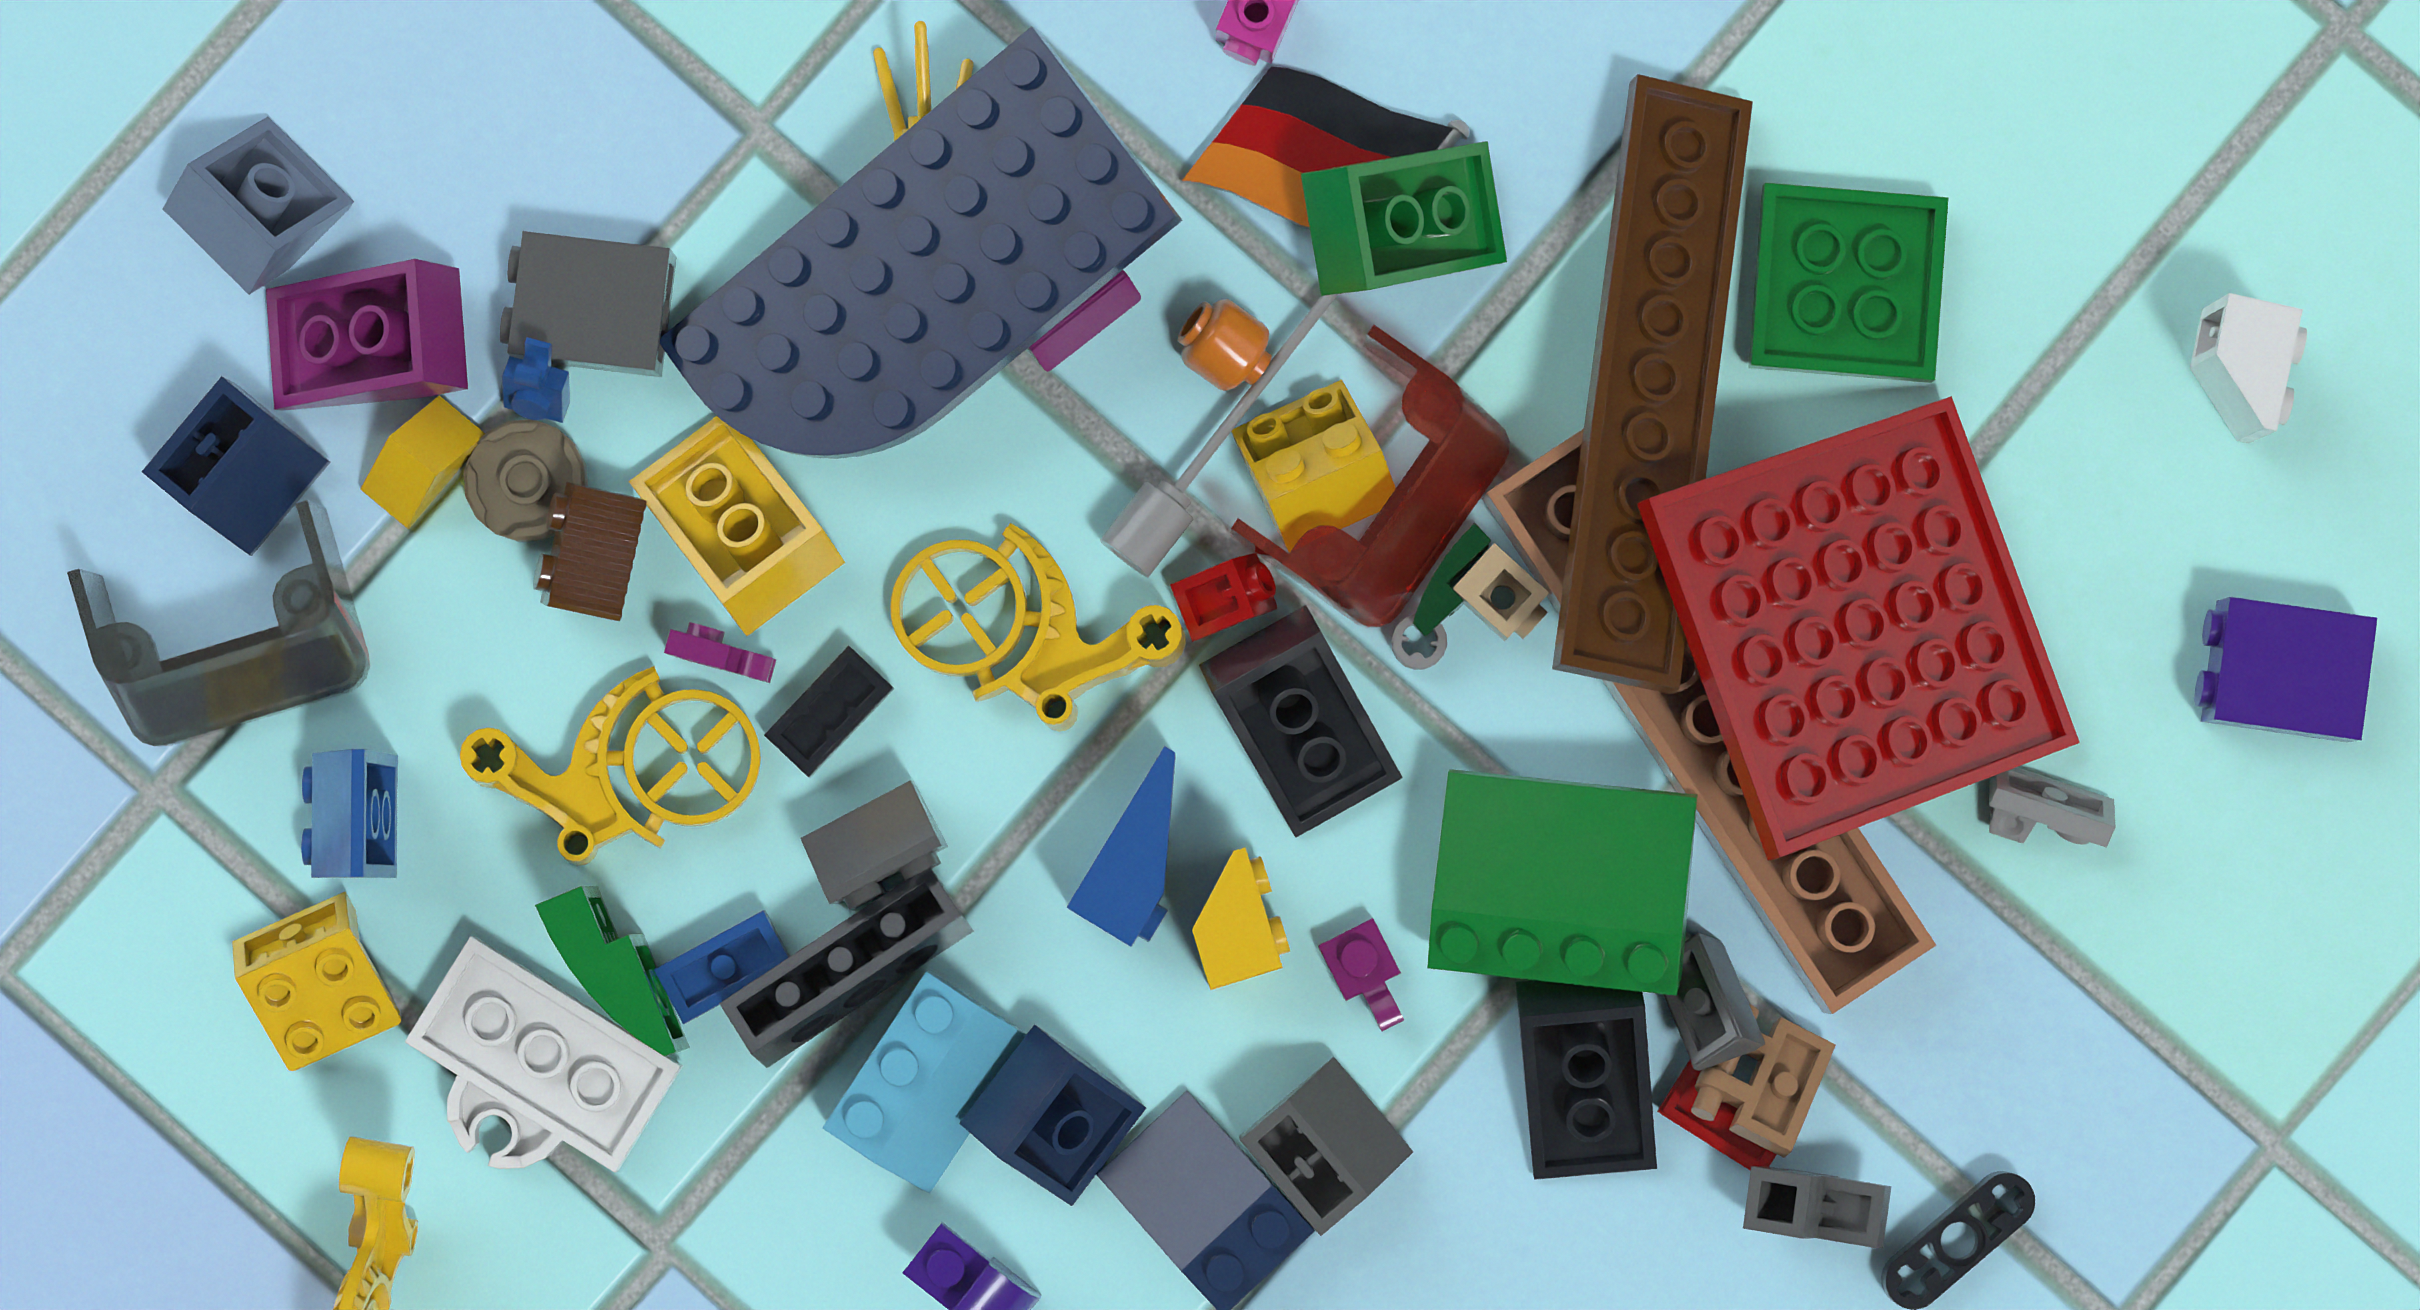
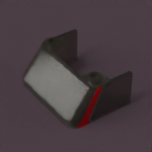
(302, 661)

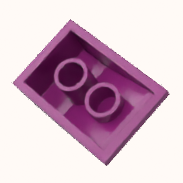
(367, 336)

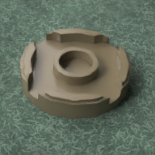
(516, 475)

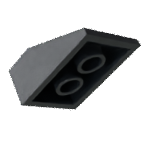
(1300, 721)
(1586, 1079)

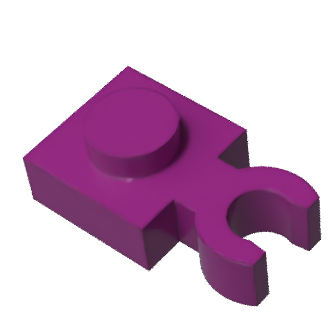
(705, 647)

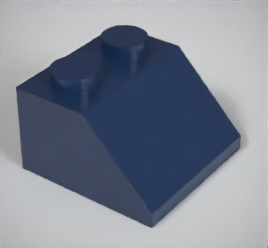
(1052, 1115)

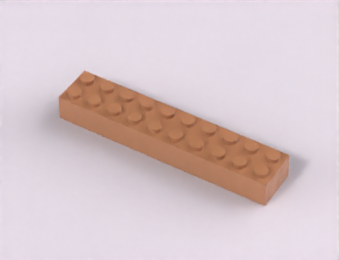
(1824, 904)

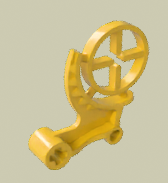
(1058, 661)
(583, 794)
(379, 1228)

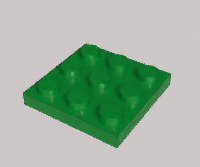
(1848, 282)

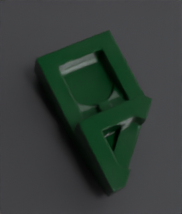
(1439, 598)

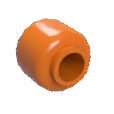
(1225, 344)

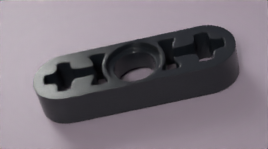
(1983, 1198)

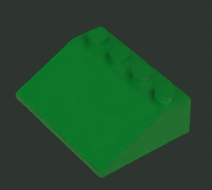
(1563, 882)

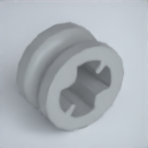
(1417, 660)

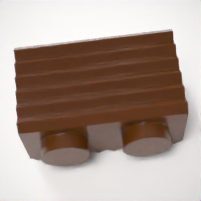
(590, 551)

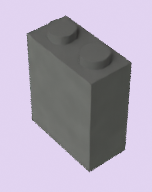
(591, 300)

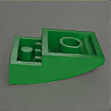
(612, 968)

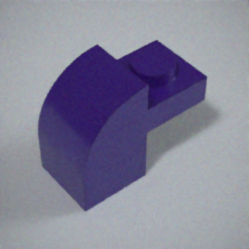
(965, 1277)

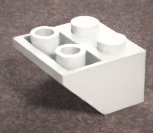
(2246, 361)

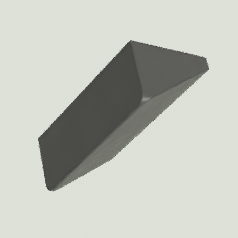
(1712, 1006)

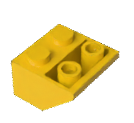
(1315, 463)
(1233, 928)

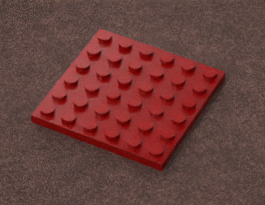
(1858, 626)

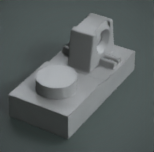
(2025, 798)

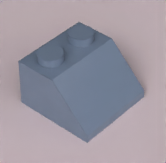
(256, 204)

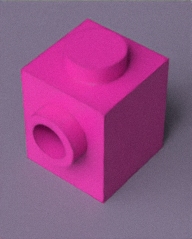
(1254, 28)

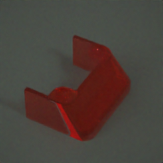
(1383, 569)

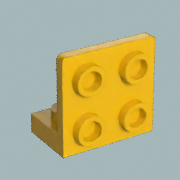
(313, 983)

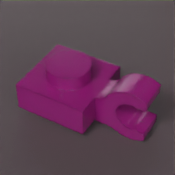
(1361, 966)

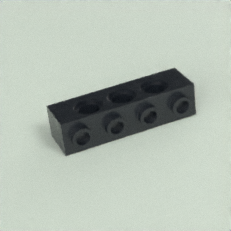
(846, 967)

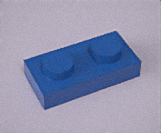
(721, 966)

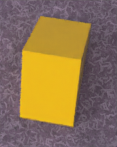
(421, 460)

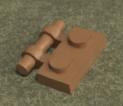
(1778, 1092)

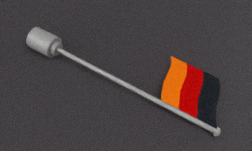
(1279, 131)

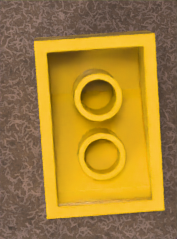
(737, 523)

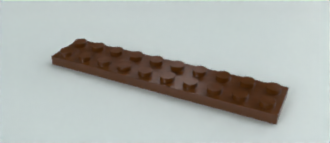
(1651, 374)

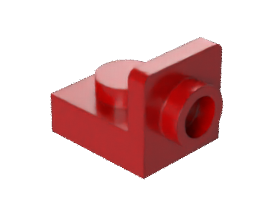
(1225, 595)

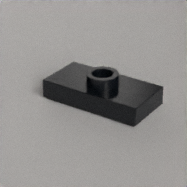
(829, 711)

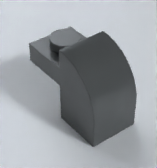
(1816, 1206)

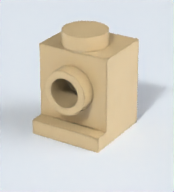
(1500, 570)

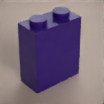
(2286, 669)

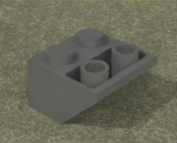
(874, 844)
(1326, 1146)

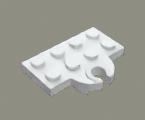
(537, 1063)

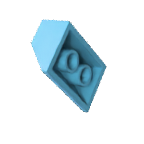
(923, 1082)

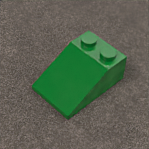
(1403, 218)

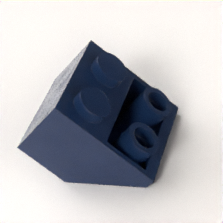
(236, 466)

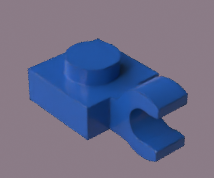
(534, 386)

